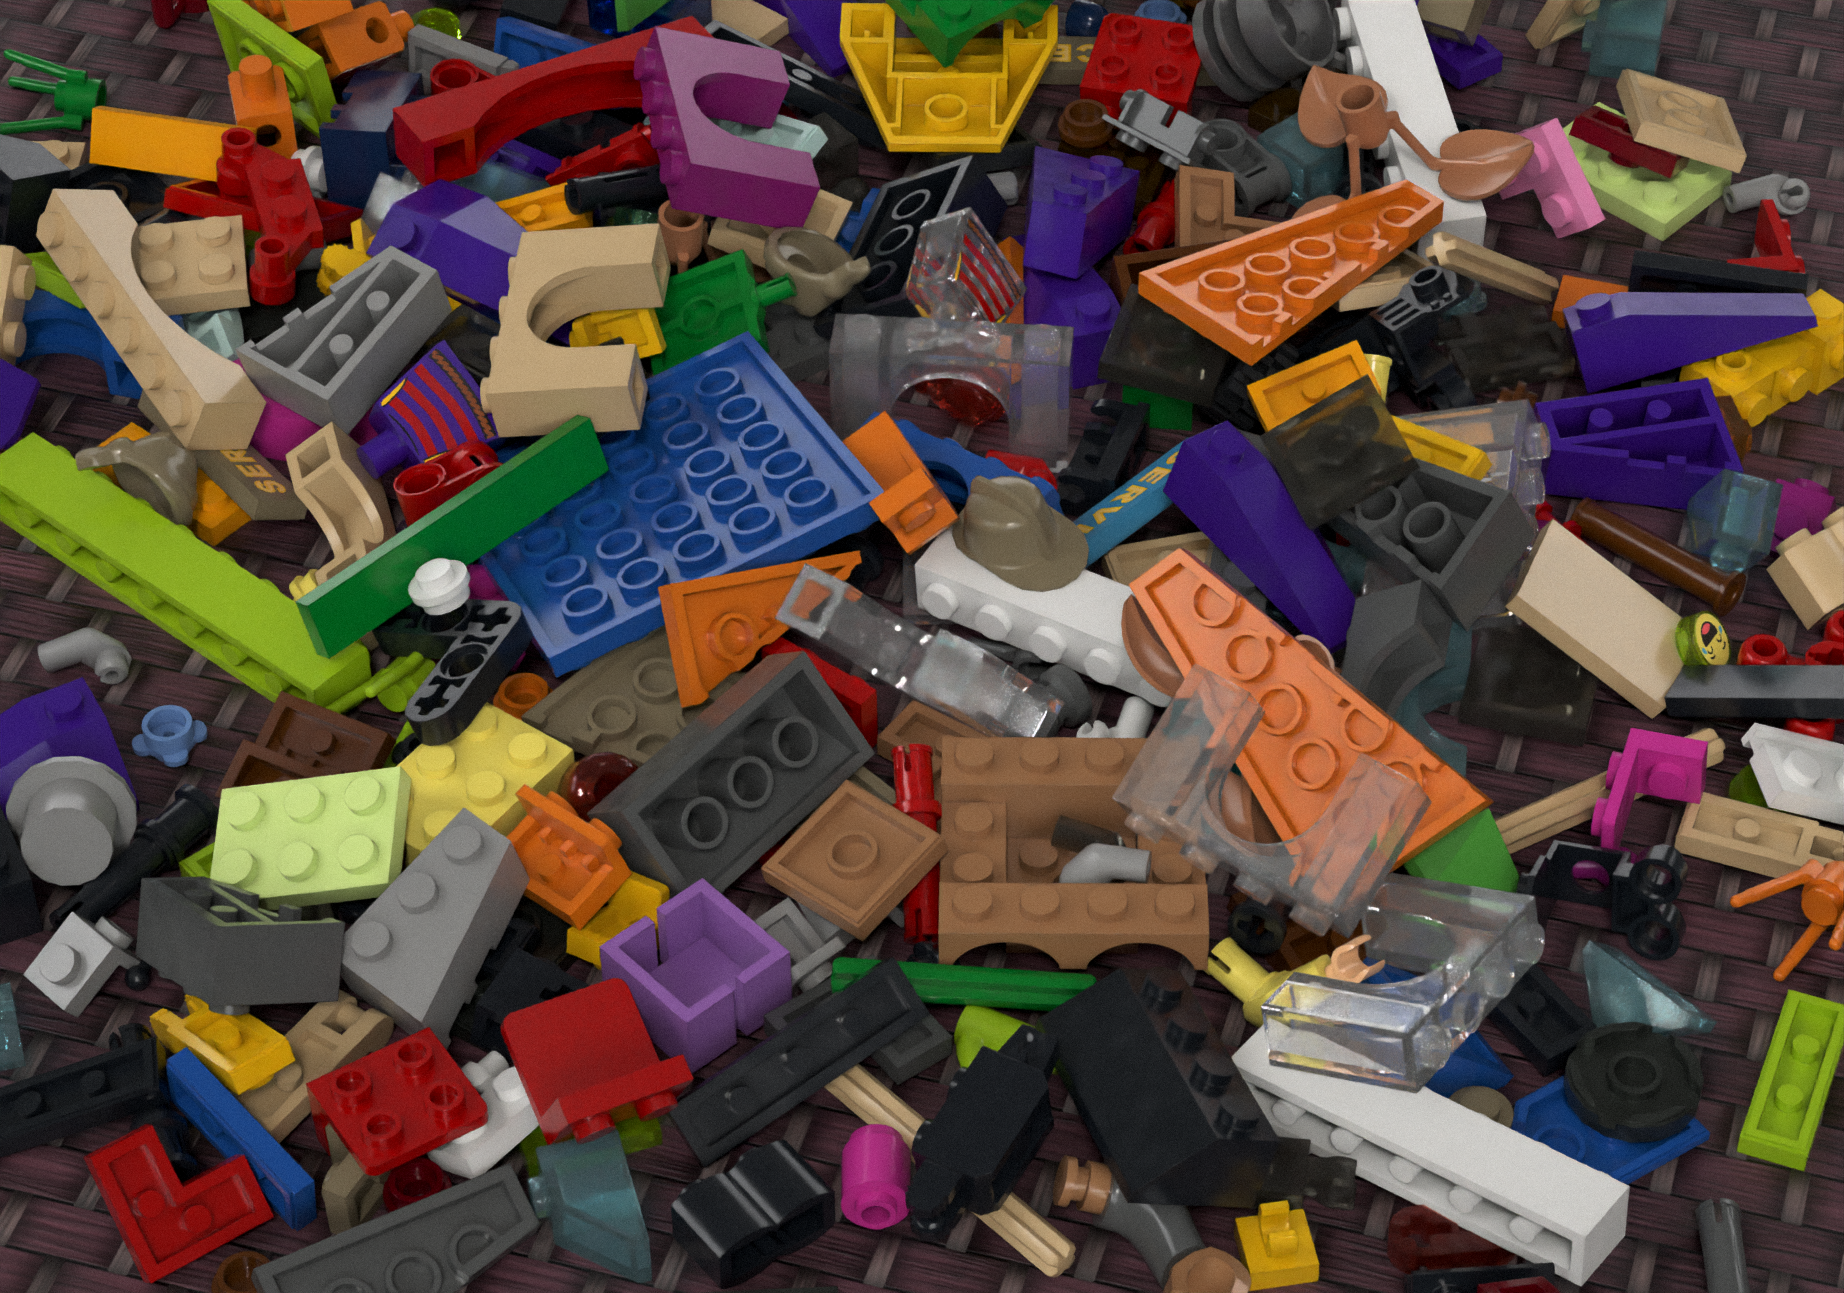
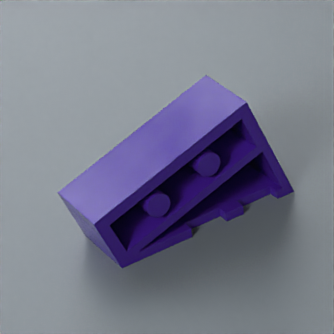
(1076, 210)
(1637, 444)

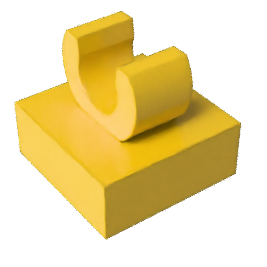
(1276, 1247)

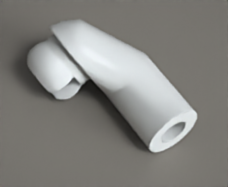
(1132, 722)

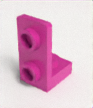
(1651, 766)

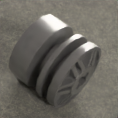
(1262, 42)

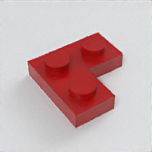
(170, 1220)

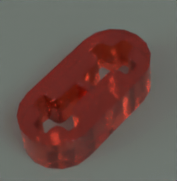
(1448, 1243)

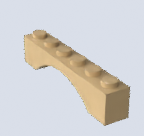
(192, 387)

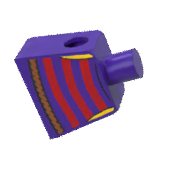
(427, 415)

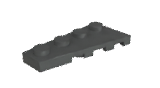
(417, 1248)

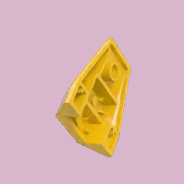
(941, 108)

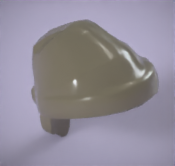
(817, 265)
(151, 469)

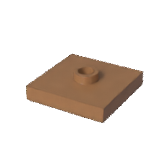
(854, 859)

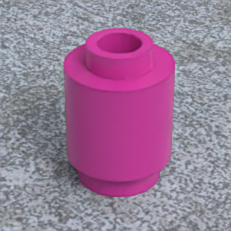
(875, 1177)

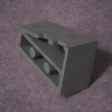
(231, 950)

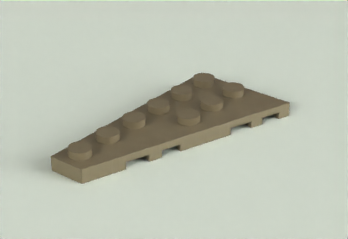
(633, 708)

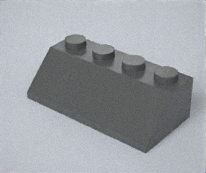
(736, 777)

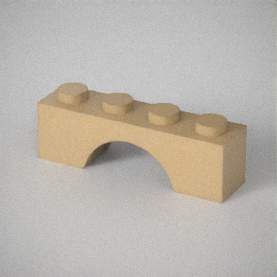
(342, 500)

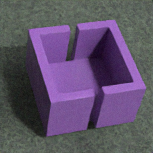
(713, 978)

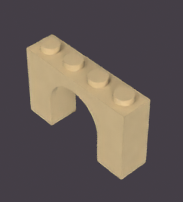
(551, 282)

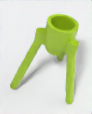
(393, 688)

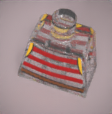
(961, 272)

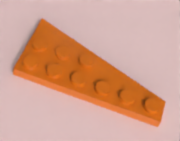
(1280, 278)
(1312, 715)

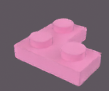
(1557, 181)

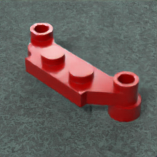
(281, 208)

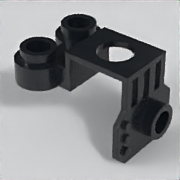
(1426, 374)
(1634, 893)

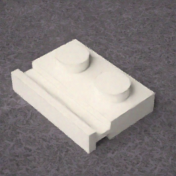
(1798, 772)

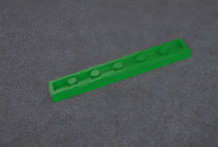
(456, 530)

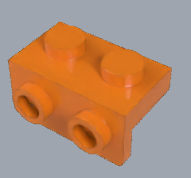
(568, 861)

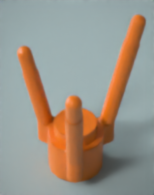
(1820, 902)

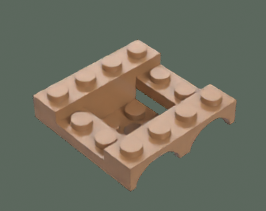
(1005, 874)

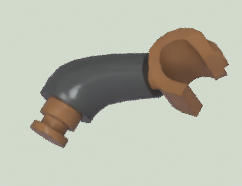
(1159, 1232)

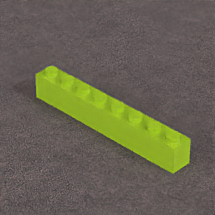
(170, 576)

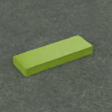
(1794, 1081)

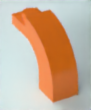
(912, 499)

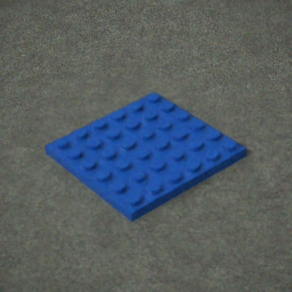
(711, 485)

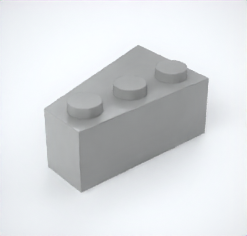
(351, 343)
(434, 926)

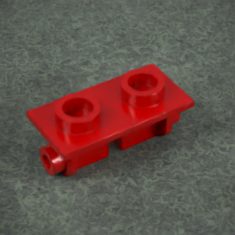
(625, 152)

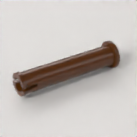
(1660, 556)

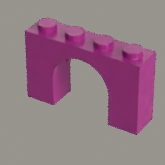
(703, 165)

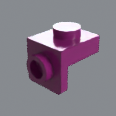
(1800, 507)

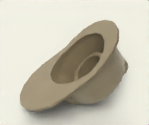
(1019, 535)

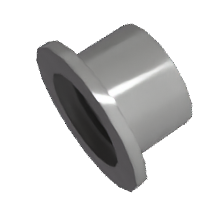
(71, 818)

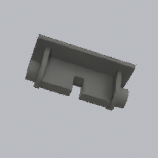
(1144, 124)

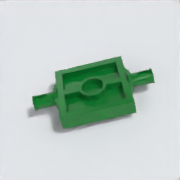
(714, 306)

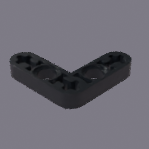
(474, 638)

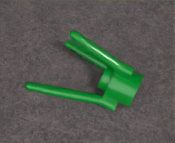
(73, 95)

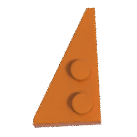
(726, 618)

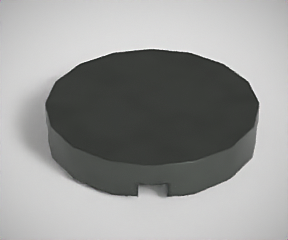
(1633, 1082)

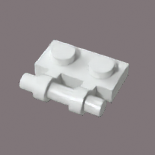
(508, 1122)

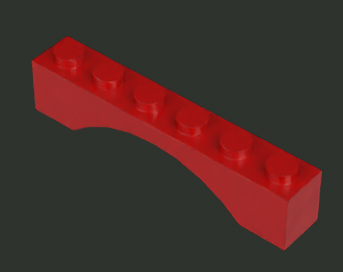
(463, 127)

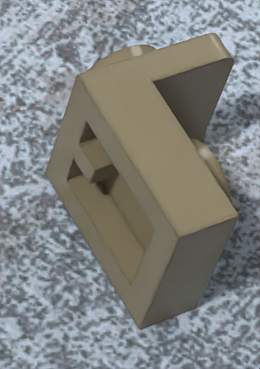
(347, 1191)

